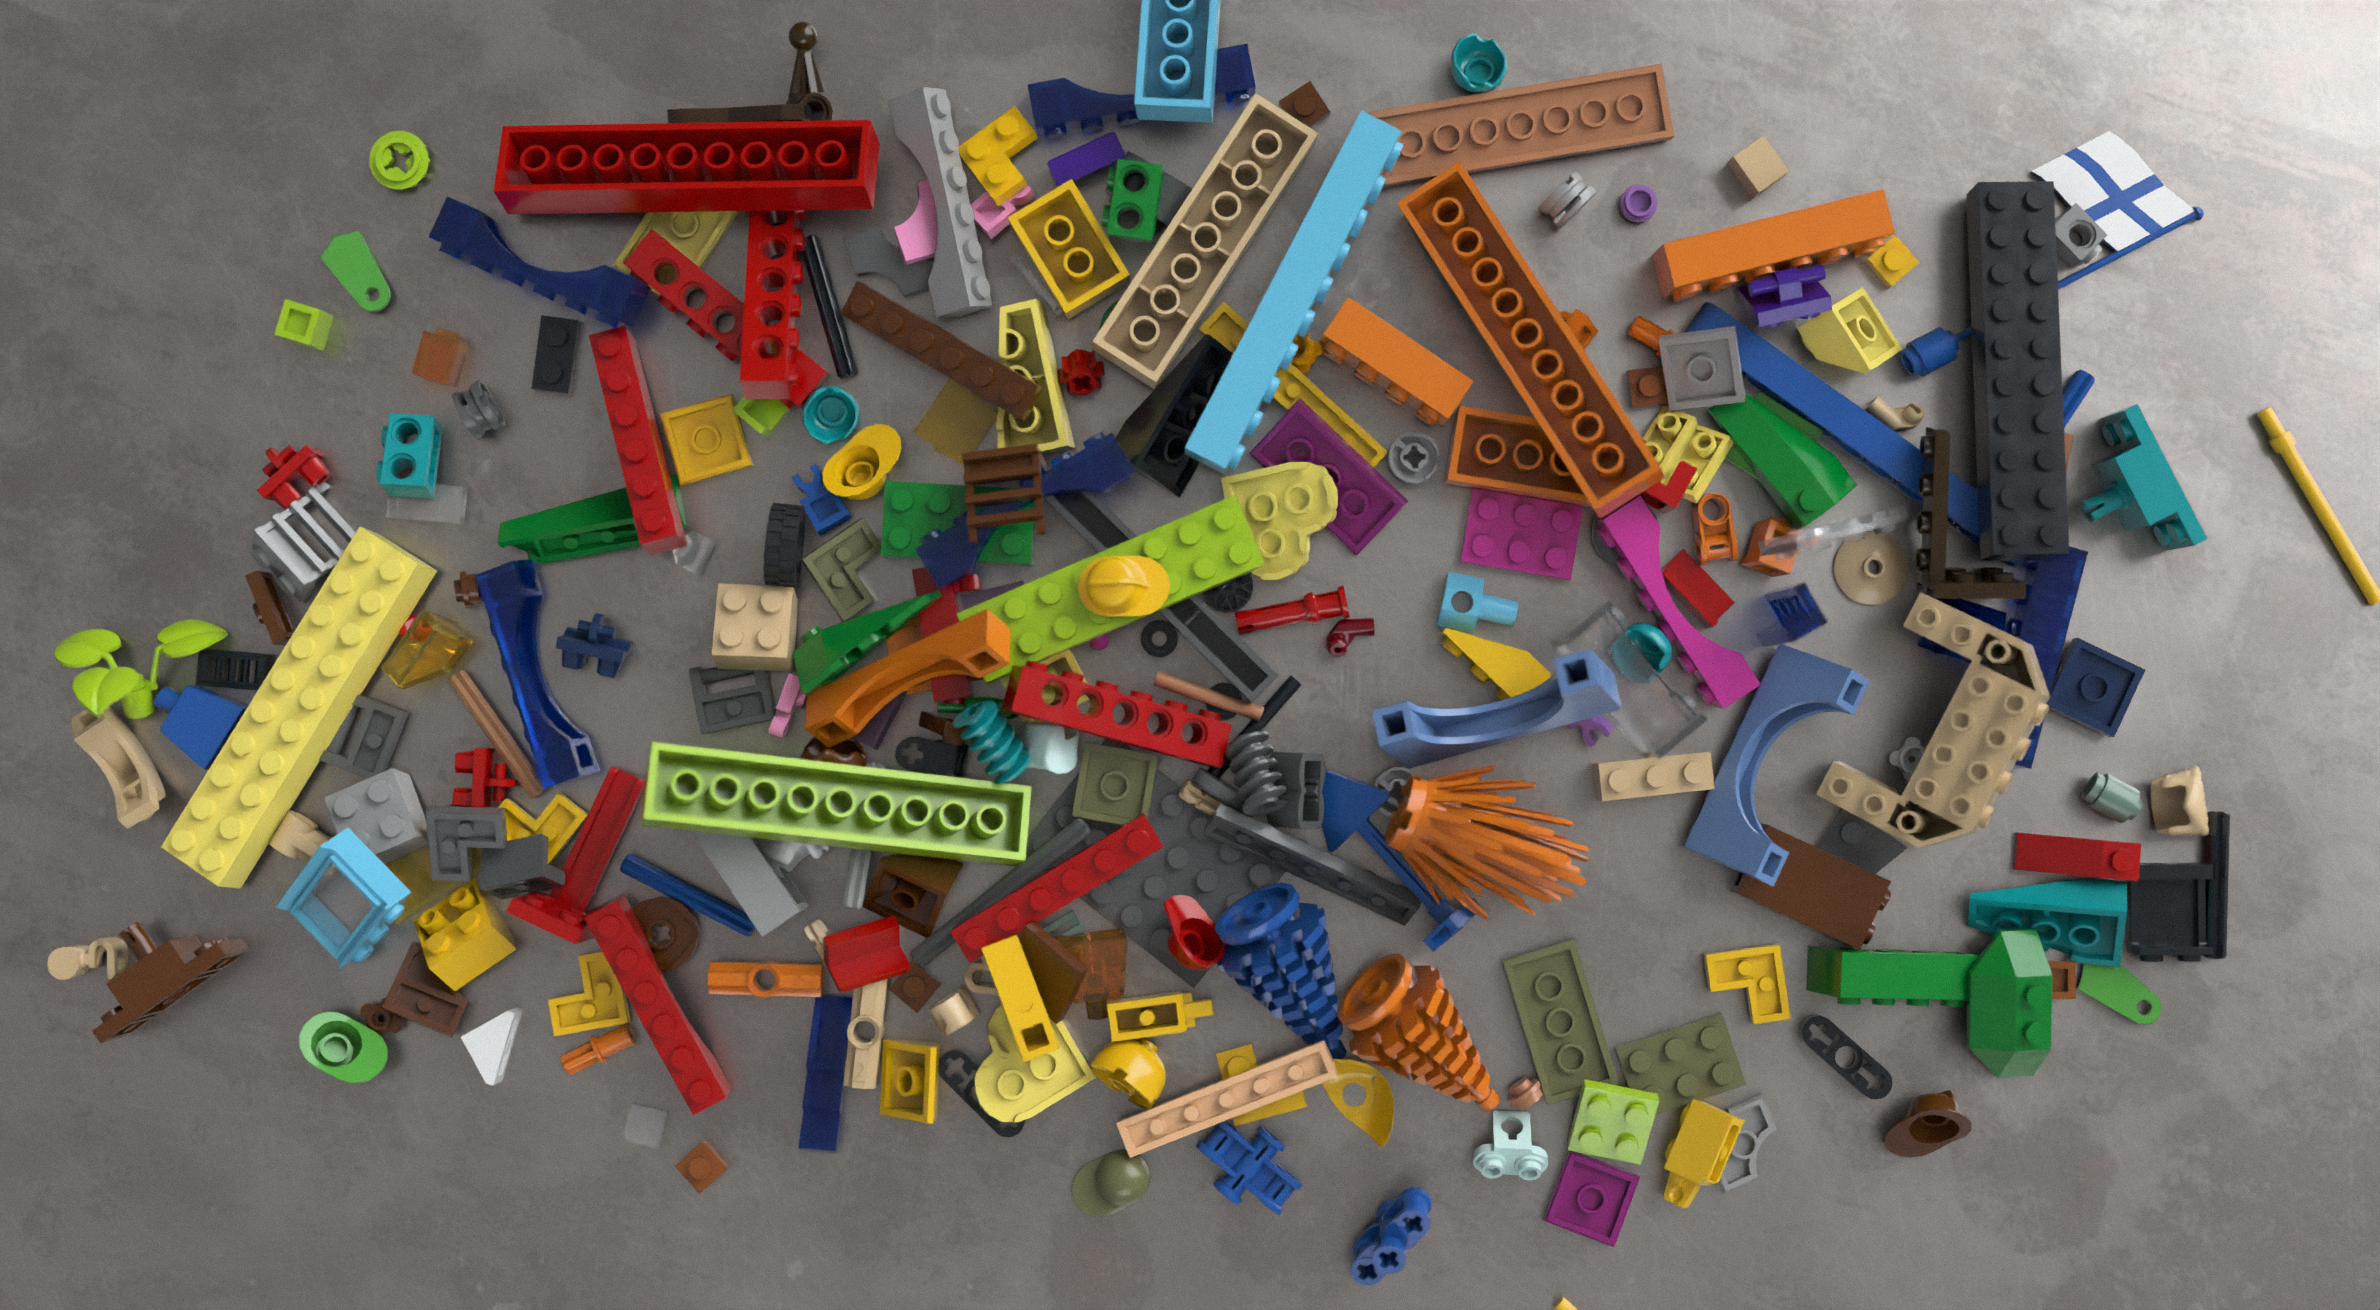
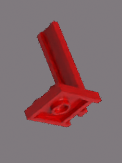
(567, 906)

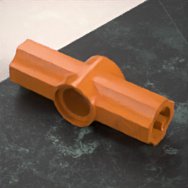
(742, 979)

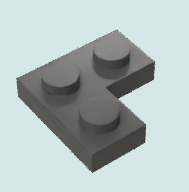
(456, 831)

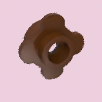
(371, 1013)

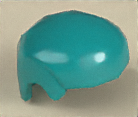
(1478, 64)
(830, 414)
(1651, 643)

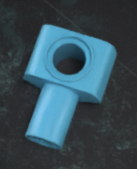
(1481, 607)

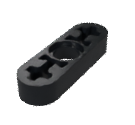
(1871, 1067)
(954, 1081)

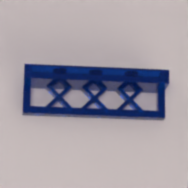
(1796, 615)

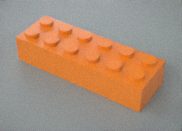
(1773, 244)

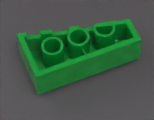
(1889, 975)

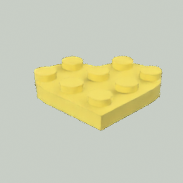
(1283, 510)
(1020, 1089)

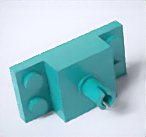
(2141, 484)

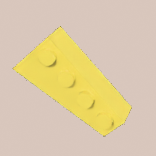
(1029, 350)

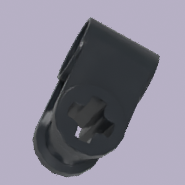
(937, 758)

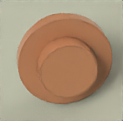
(1524, 1093)

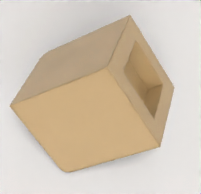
(1757, 167)

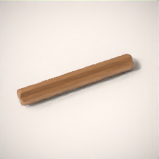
(496, 733)

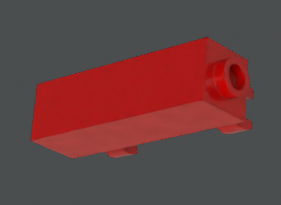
(938, 616)

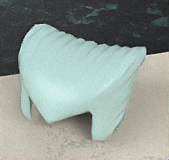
(1050, 747)

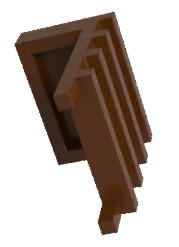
(1004, 466)

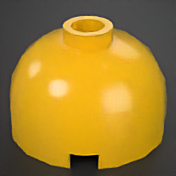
(1131, 1069)

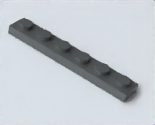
(1312, 864)

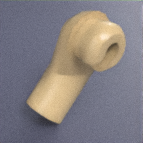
(1896, 418)

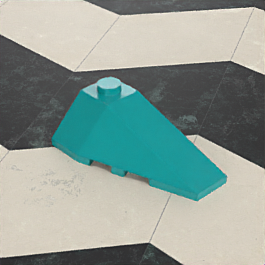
(2070, 916)

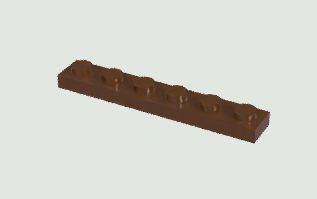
(941, 350)

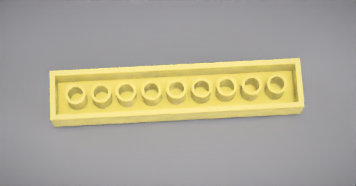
(298, 709)

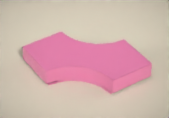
(919, 233)

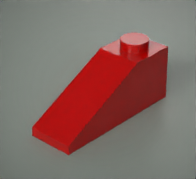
(2077, 856)

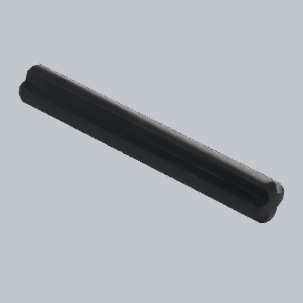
(828, 307)
(2217, 888)

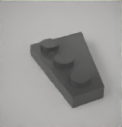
(1859, 842)

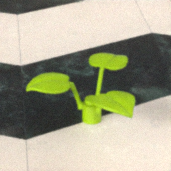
(101, 686)

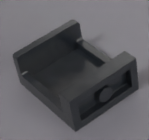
(2168, 911)

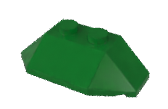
(2010, 1004)

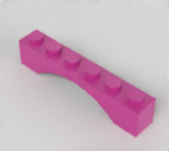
(1636, 538)

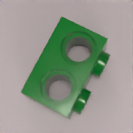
(1143, 202)

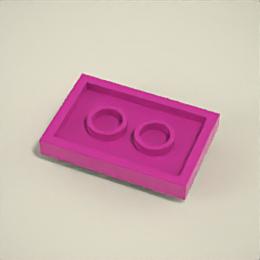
(1521, 534)

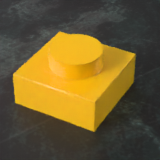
(1892, 261)

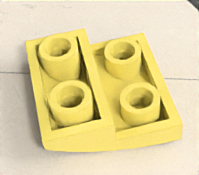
(1679, 438)

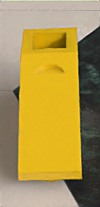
(1506, 667)
(1020, 998)

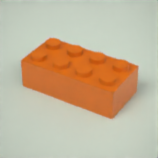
(1395, 363)
(1508, 457)

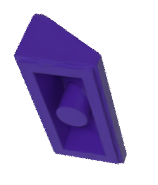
(1086, 158)

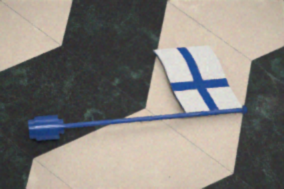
(2115, 191)

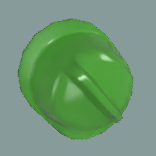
(343, 1047)

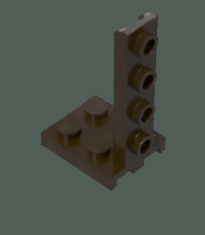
(1932, 523)

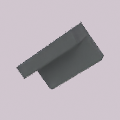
(519, 868)

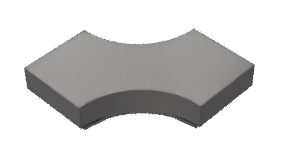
(1757, 1126)

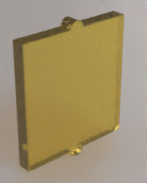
(956, 421)

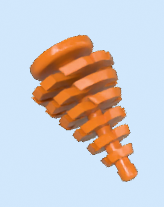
(1414, 1030)

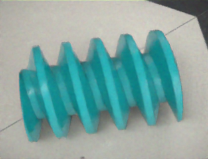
(995, 739)

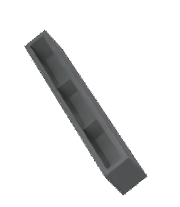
(1189, 617)

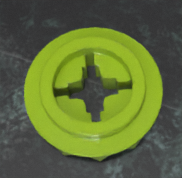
(383, 157)

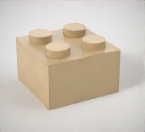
(755, 627)

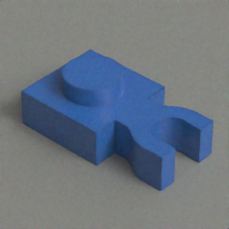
(820, 505)

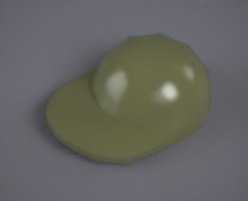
(1110, 1183)

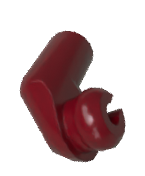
(1344, 633)

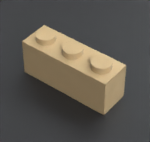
(1653, 776)

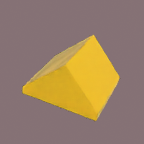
(910, 1080)

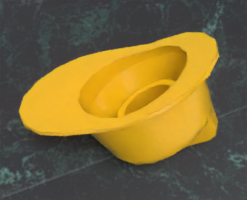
(862, 464)
(1123, 586)

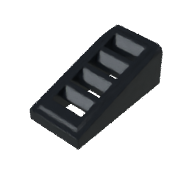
(264, 663)

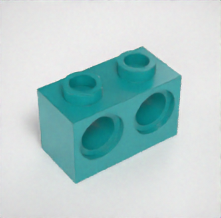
(420, 455)

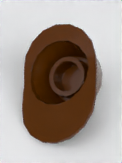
(1929, 1125)

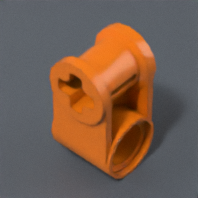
(1714, 531)

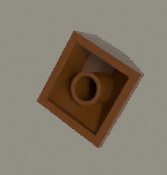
(912, 890)

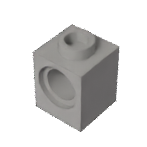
(2091, 233)

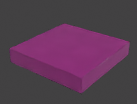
(1591, 1198)

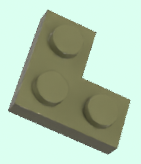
(834, 565)

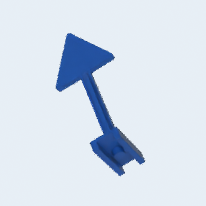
(1347, 810)

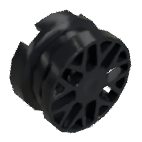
(1230, 595)

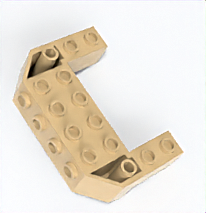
(1973, 744)

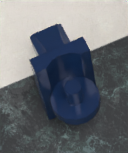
(596, 641)

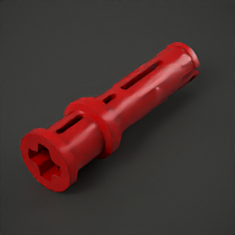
(1311, 609)

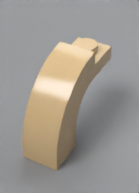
(123, 762)

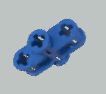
(1260, 1173)
(1398, 1229)

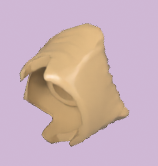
(2180, 803)

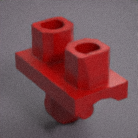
(288, 470)
(481, 765)

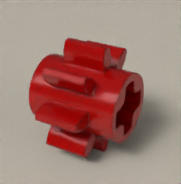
(1081, 372)

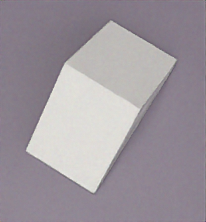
(492, 1045)

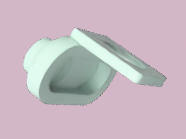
(1509, 1155)

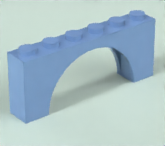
(1790, 690)
(1574, 692)

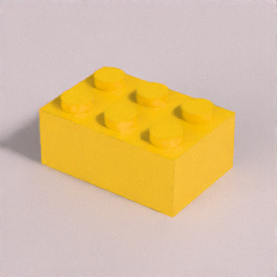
(1069, 249)

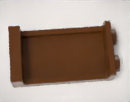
(1820, 891)

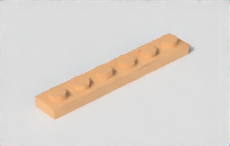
(1227, 1098)

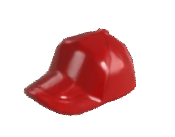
(1192, 936)

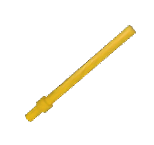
(2283, 443)

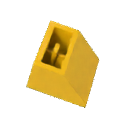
(463, 935)

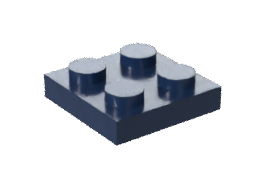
(2094, 687)

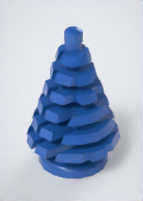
(1284, 961)

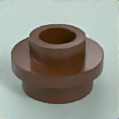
(467, 589)

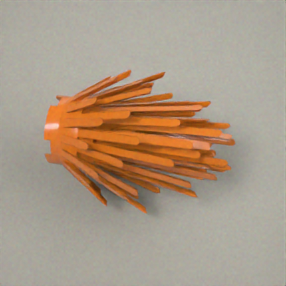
(1481, 841)

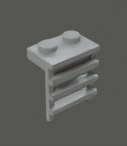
(287, 554)

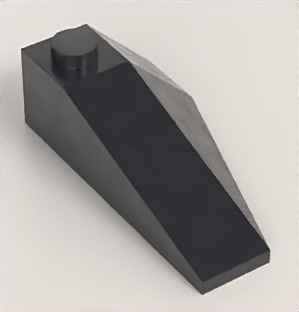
(1163, 423)

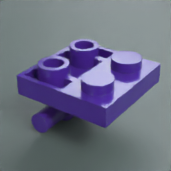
(1785, 296)

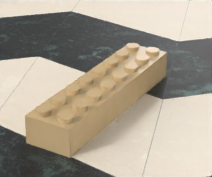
(1204, 241)

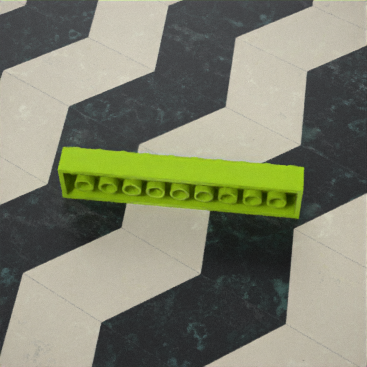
(835, 804)

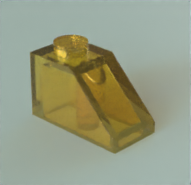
(426, 650)

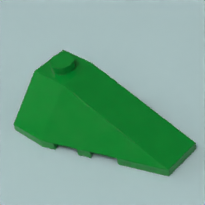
(1787, 462)
(837, 648)

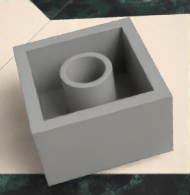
(381, 814)

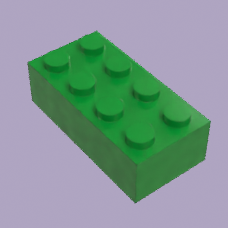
(920, 508)

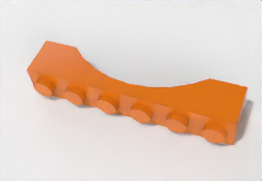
(965, 648)

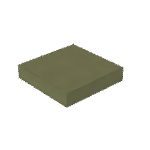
(1114, 784)

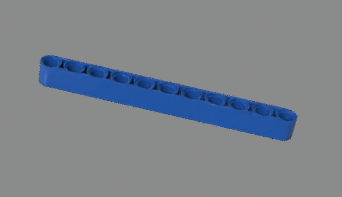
(1840, 419)

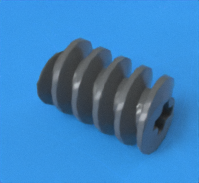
(1253, 774)

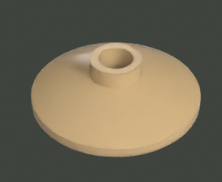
(1852, 571)

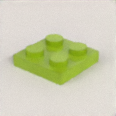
(1612, 1122)

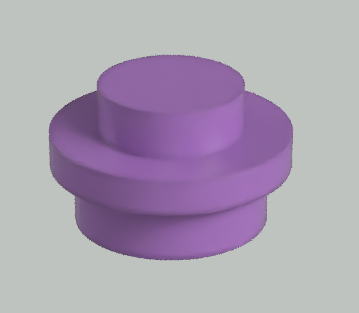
(1638, 203)

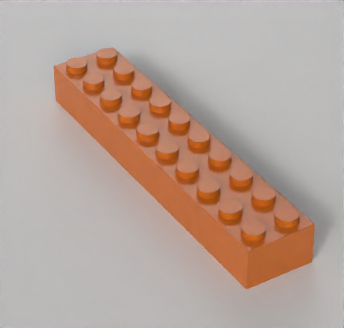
(1531, 340)

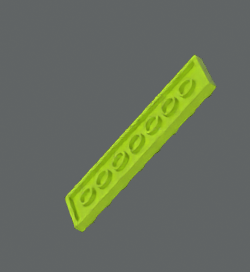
(1193, 550)

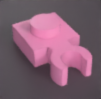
(994, 219)
(790, 699)

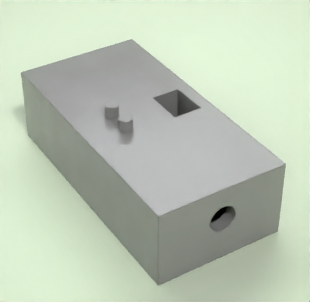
(760, 892)

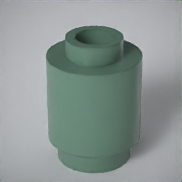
(2112, 797)

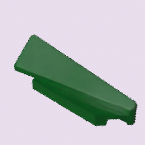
(579, 527)

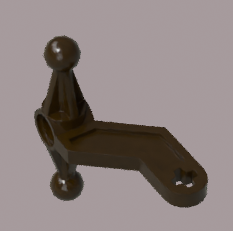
(804, 89)

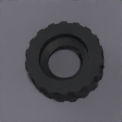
(784, 545)

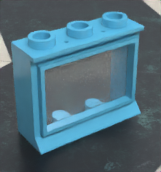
(345, 898)

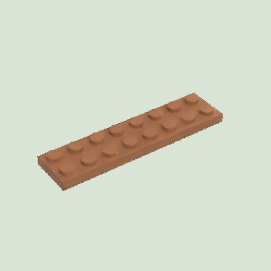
(1530, 123)

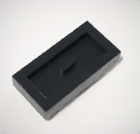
(556, 355)

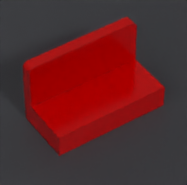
(1695, 589)
(865, 954)

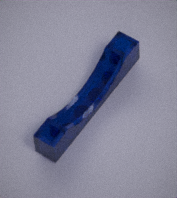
(1066, 106)
(602, 289)
(1093, 470)
(512, 604)

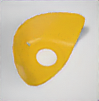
(1377, 1110)

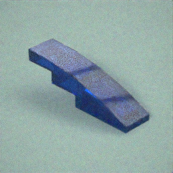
(825, 1075)

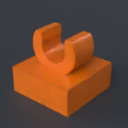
(1581, 326)

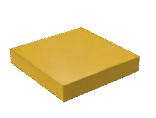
(706, 440)

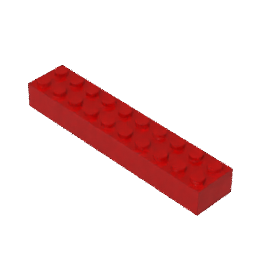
(687, 167)

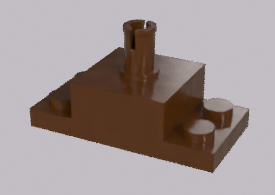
(161, 977)

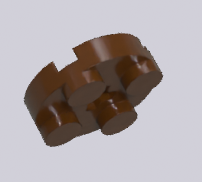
(682, 925)

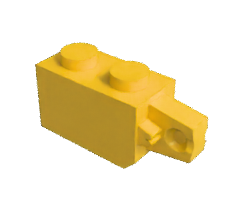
(1155, 1014)
(1699, 1150)

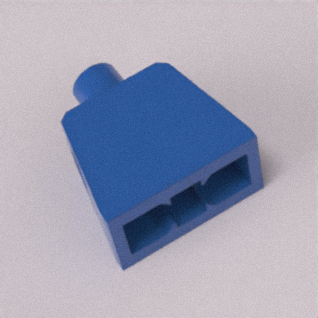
(199, 721)

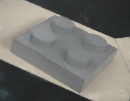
(1702, 368)

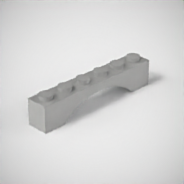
(958, 273)

